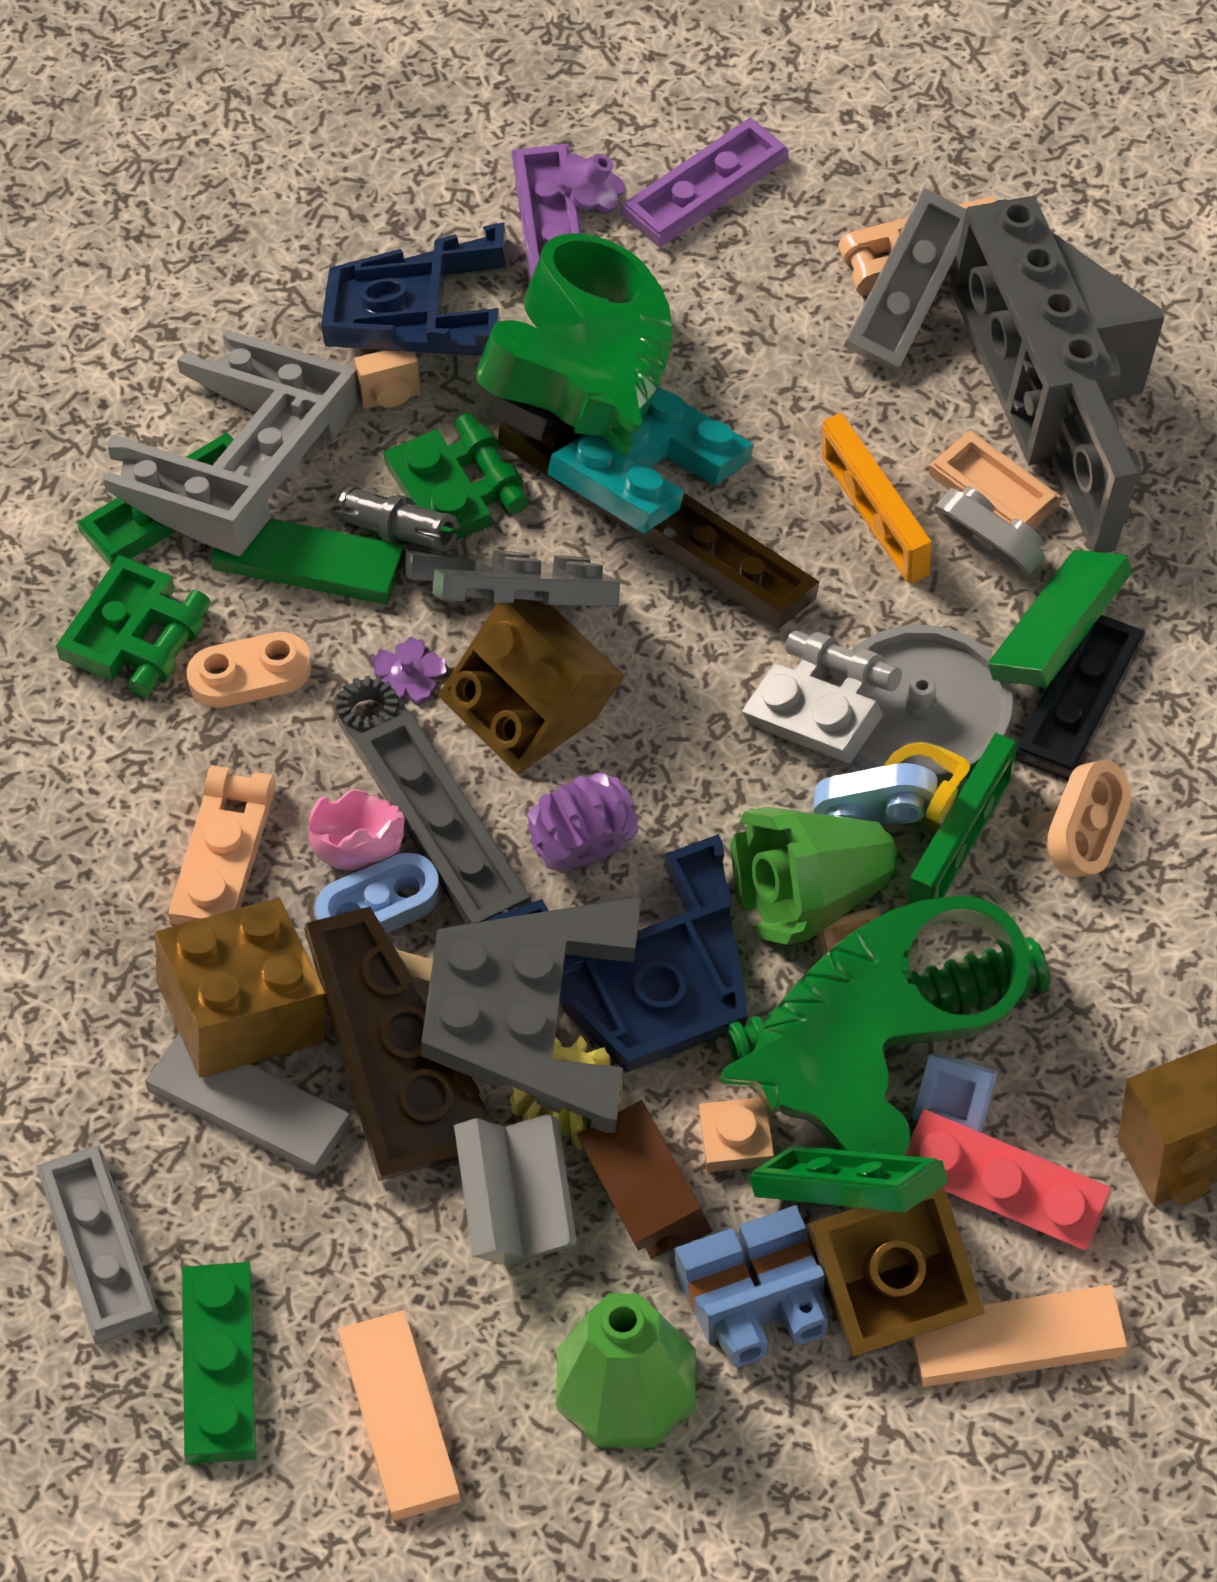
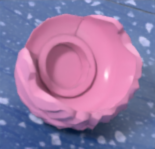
(355, 830)

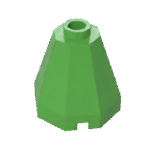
(807, 869)
(625, 1374)

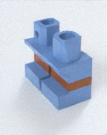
(752, 1283)

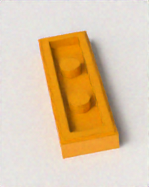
(875, 499)

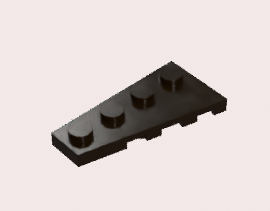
(379, 1022)

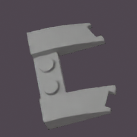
(228, 503)

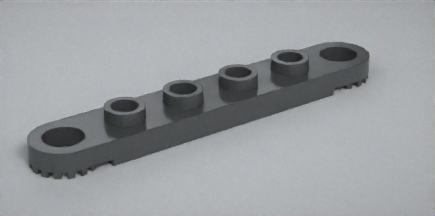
(432, 803)

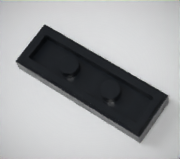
(1079, 698)

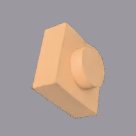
(387, 378)
(735, 1134)

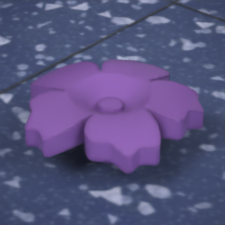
(410, 670)

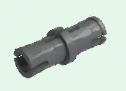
(397, 519)

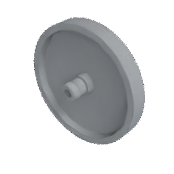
(941, 698)

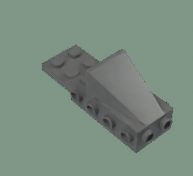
(1058, 350)

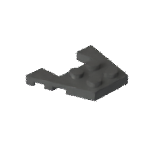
(514, 576)
(500, 997)

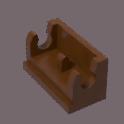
(645, 1182)

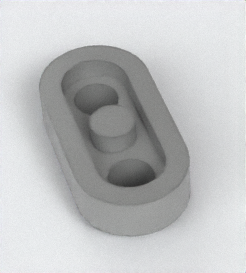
(974, 518)

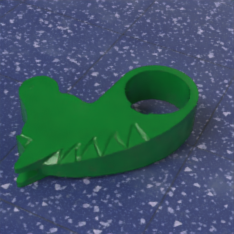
(594, 340)
(828, 1034)

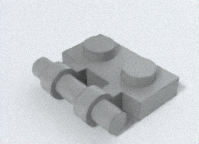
(817, 713)

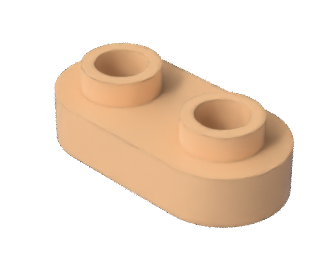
(249, 669)
(1089, 819)

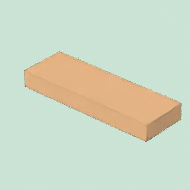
(1023, 1337)
(399, 1415)

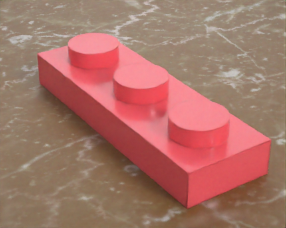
(1012, 1180)

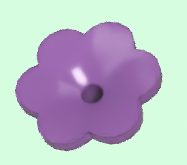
(590, 182)

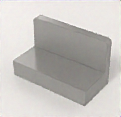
(515, 1189)

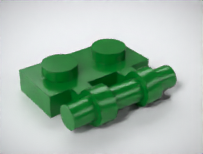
(435, 480)
(119, 615)

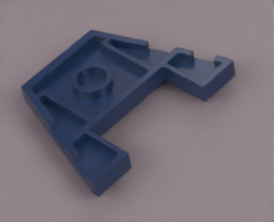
(399, 300)
(682, 975)

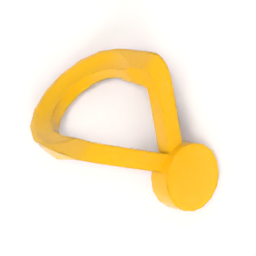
(947, 791)

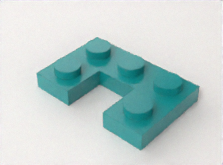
(628, 484)

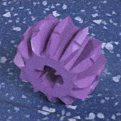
(582, 822)

